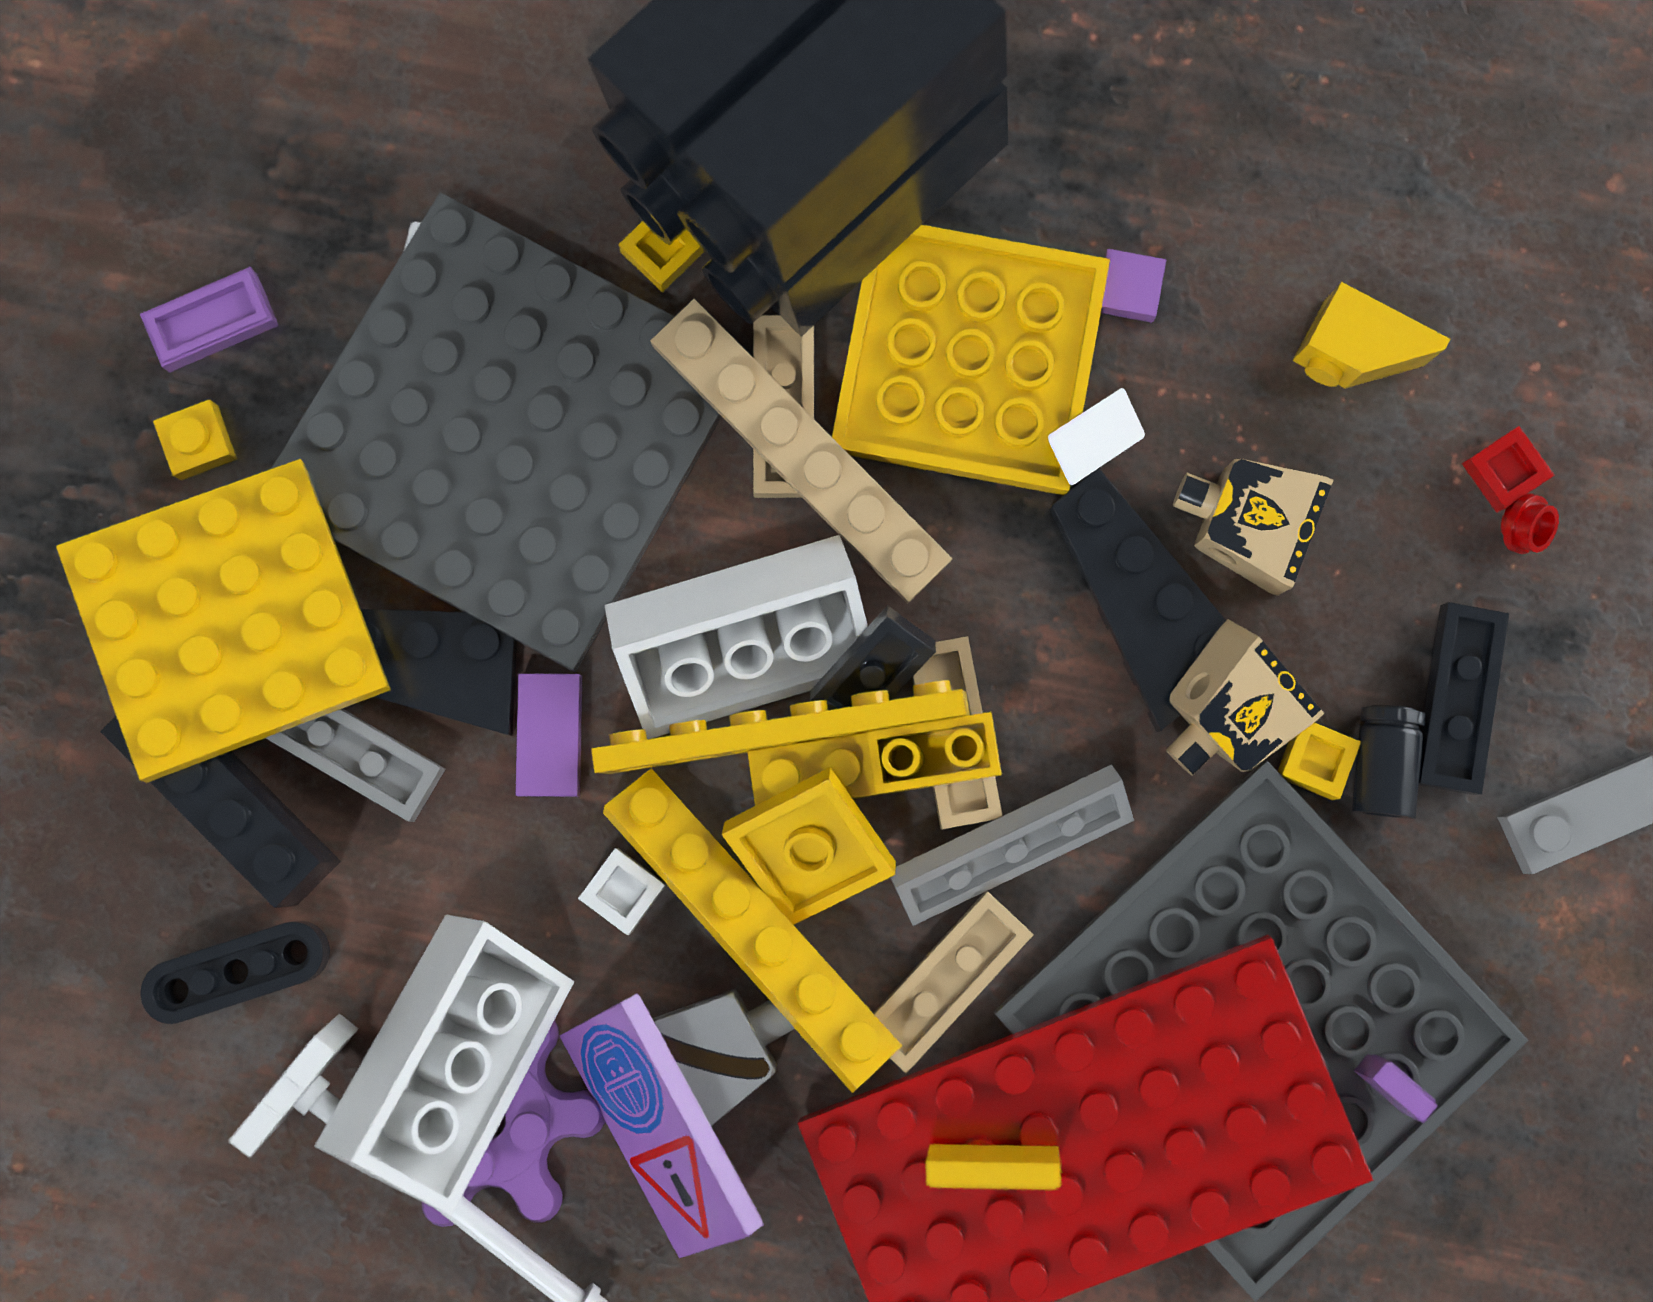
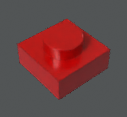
(1508, 469)

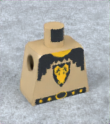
(1256, 519)
(1238, 703)

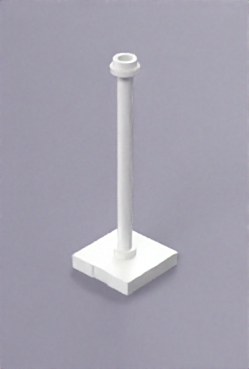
(307, 1091)

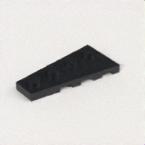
(1140, 591)
(446, 665)

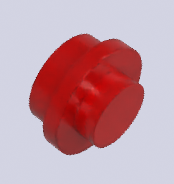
(1529, 524)

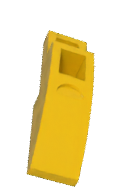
(884, 758)

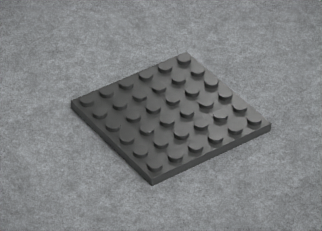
(503, 432)
(1352, 956)

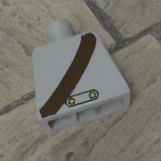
(723, 1048)

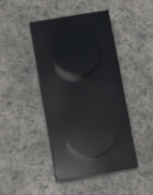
(878, 660)

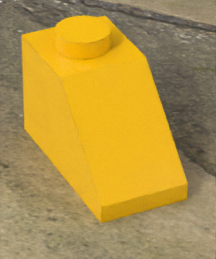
(1364, 341)

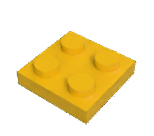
(809, 847)

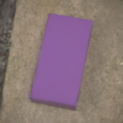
(209, 319)
(549, 735)

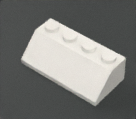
(736, 635)
(446, 1063)

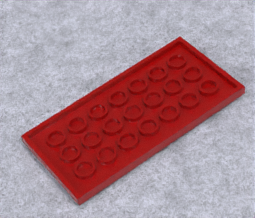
(1171, 1122)

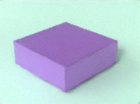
(1133, 285)
(1396, 1087)

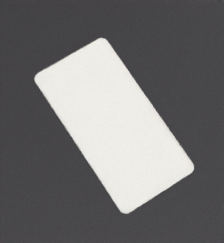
(1096, 436)

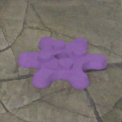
(519, 1154)

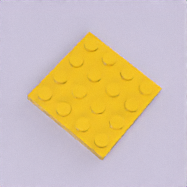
(971, 357)
(222, 620)

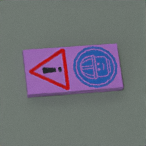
(661, 1128)

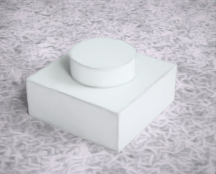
(622, 891)

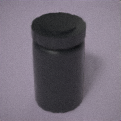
(1388, 761)

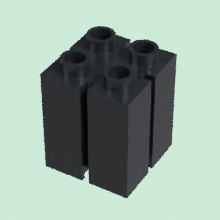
(800, 133)

